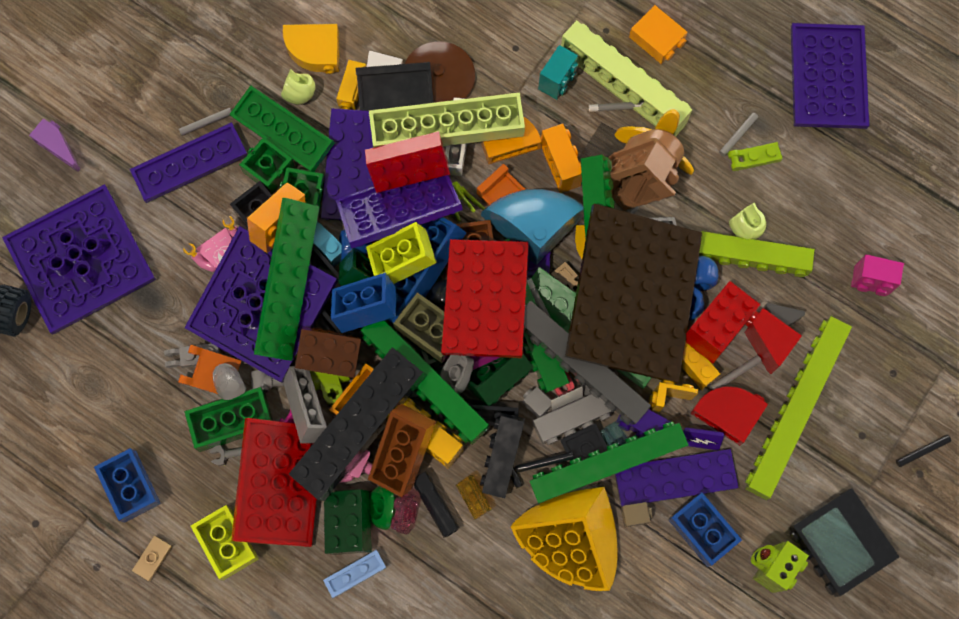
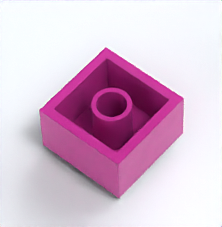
(877, 275)

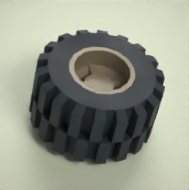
(14, 309)

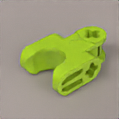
(329, 384)

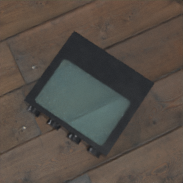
(843, 543)

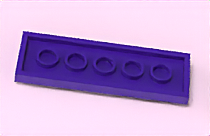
(188, 162)
(677, 478)

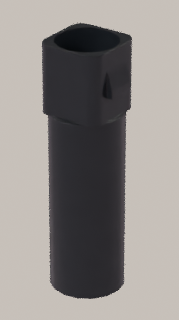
(436, 505)

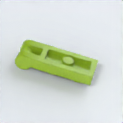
(755, 156)

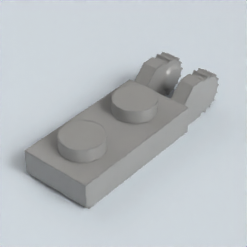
(186, 358)

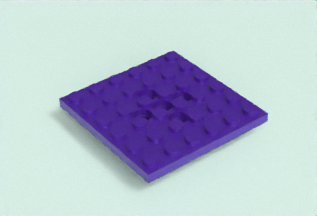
(113, 266)
(223, 314)

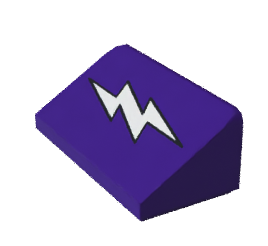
(703, 438)

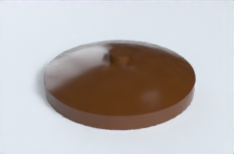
(450, 70)

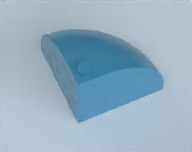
(534, 217)

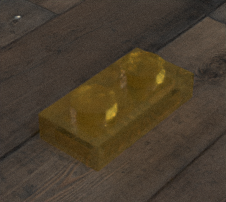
(473, 497)

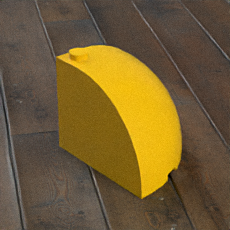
(572, 538)

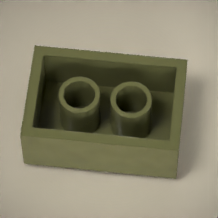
(422, 325)

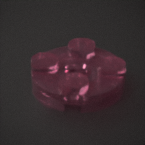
(405, 513)

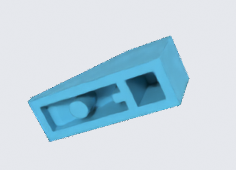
(327, 245)

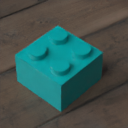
(558, 72)

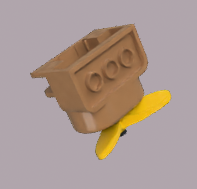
(647, 162)

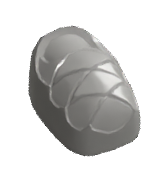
(457, 372)
(228, 381)

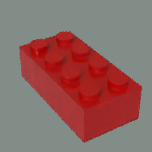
(407, 162)
(721, 321)

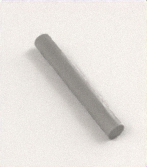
(205, 121)
(739, 133)
(736, 373)

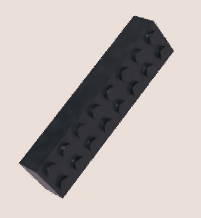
(357, 425)

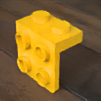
(668, 388)

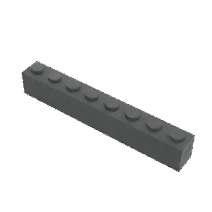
(598, 378)

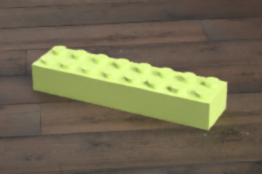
(622, 76)
(455, 120)

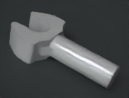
(225, 454)

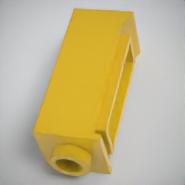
(348, 90)

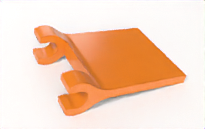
(203, 372)

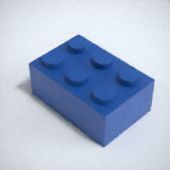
(363, 302)
(127, 485)
(705, 530)

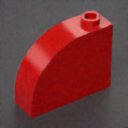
(730, 411)

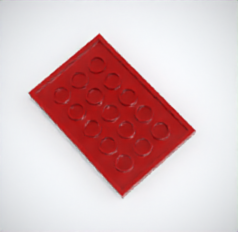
(485, 298)
(268, 500)

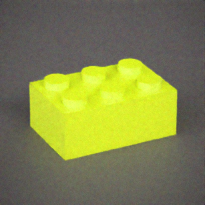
(402, 253)
(215, 537)

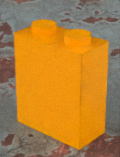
(658, 34)

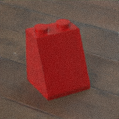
(770, 338)

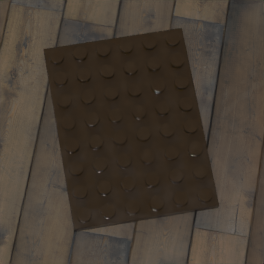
(634, 294)

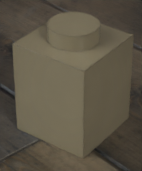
(636, 514)

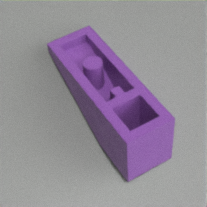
(51, 139)

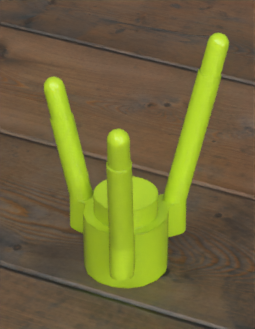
(461, 192)

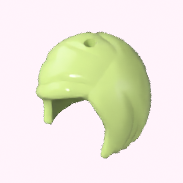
(298, 88)
(748, 223)

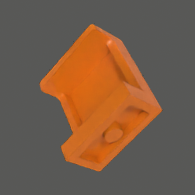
(498, 185)

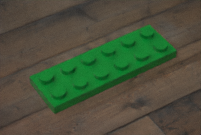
(282, 128)

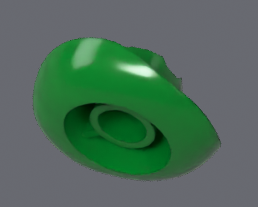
(382, 507)

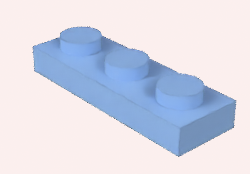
(354, 574)

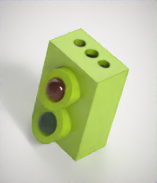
(778, 566)

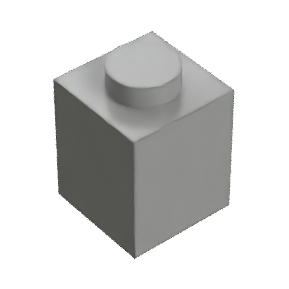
(537, 402)

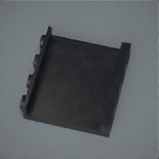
(394, 86)

